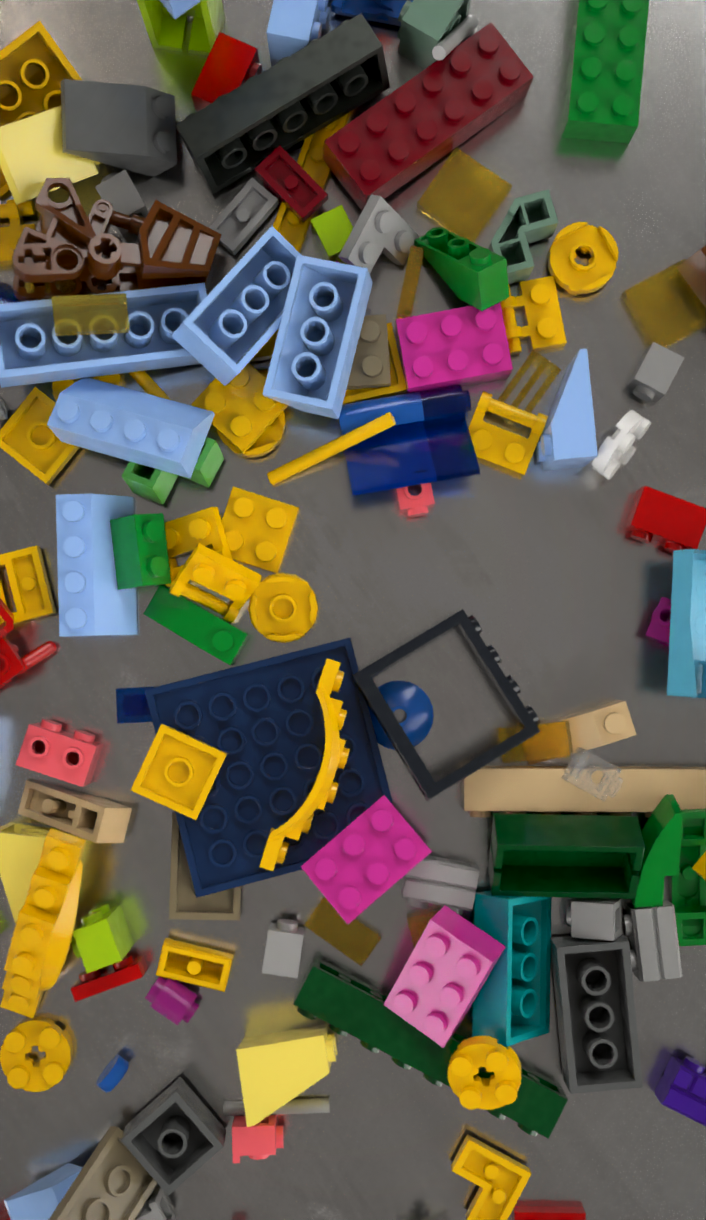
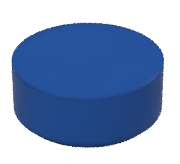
(112, 1073)

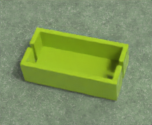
(170, 33)

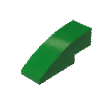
(661, 853)

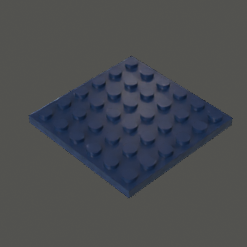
(274, 748)

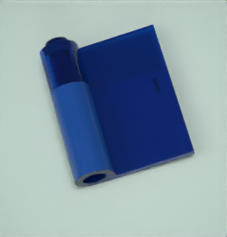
(423, 446)

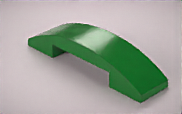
(688, 888)

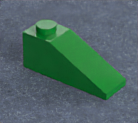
(197, 625)

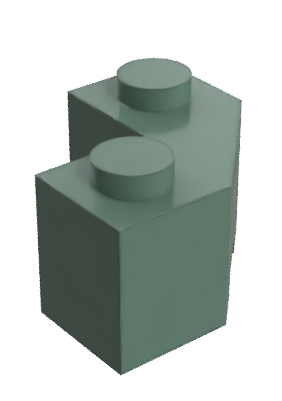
(527, 221)

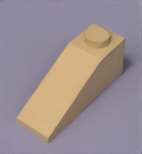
(598, 726)
(75, 812)

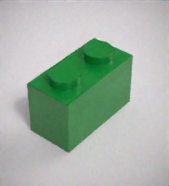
(140, 551)

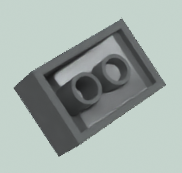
(119, 125)

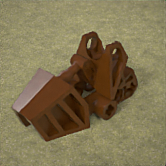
(71, 247)

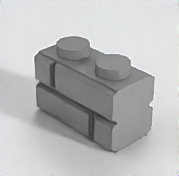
(441, 883)
(653, 941)

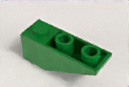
(468, 269)

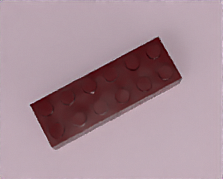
(427, 116)

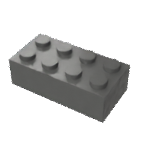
(596, 1014)

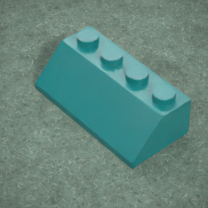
(517, 991)

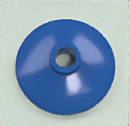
(416, 706)

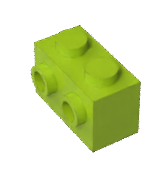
(102, 937)

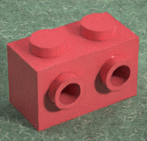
(59, 753)

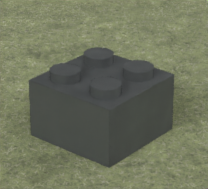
(174, 1136)

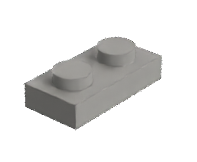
(244, 215)

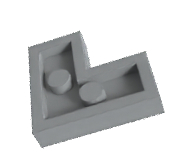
(375, 232)

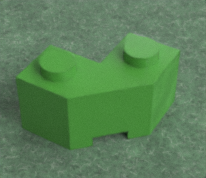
(157, 484)

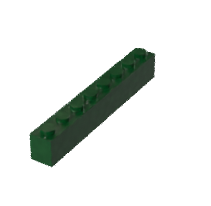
(359, 1011)

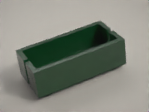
(565, 856)

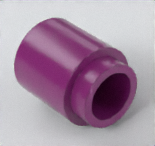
(172, 1000)

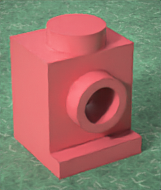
(415, 505)
(257, 1140)

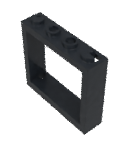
(489, 659)

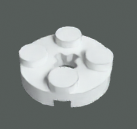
(619, 448)

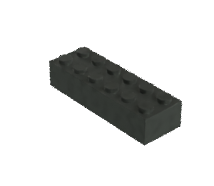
(286, 103)

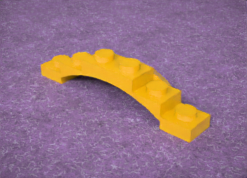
(324, 788)
(44, 924)

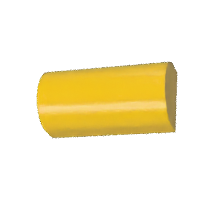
(195, 964)

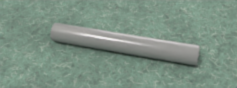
(455, 37)
(295, 1106)

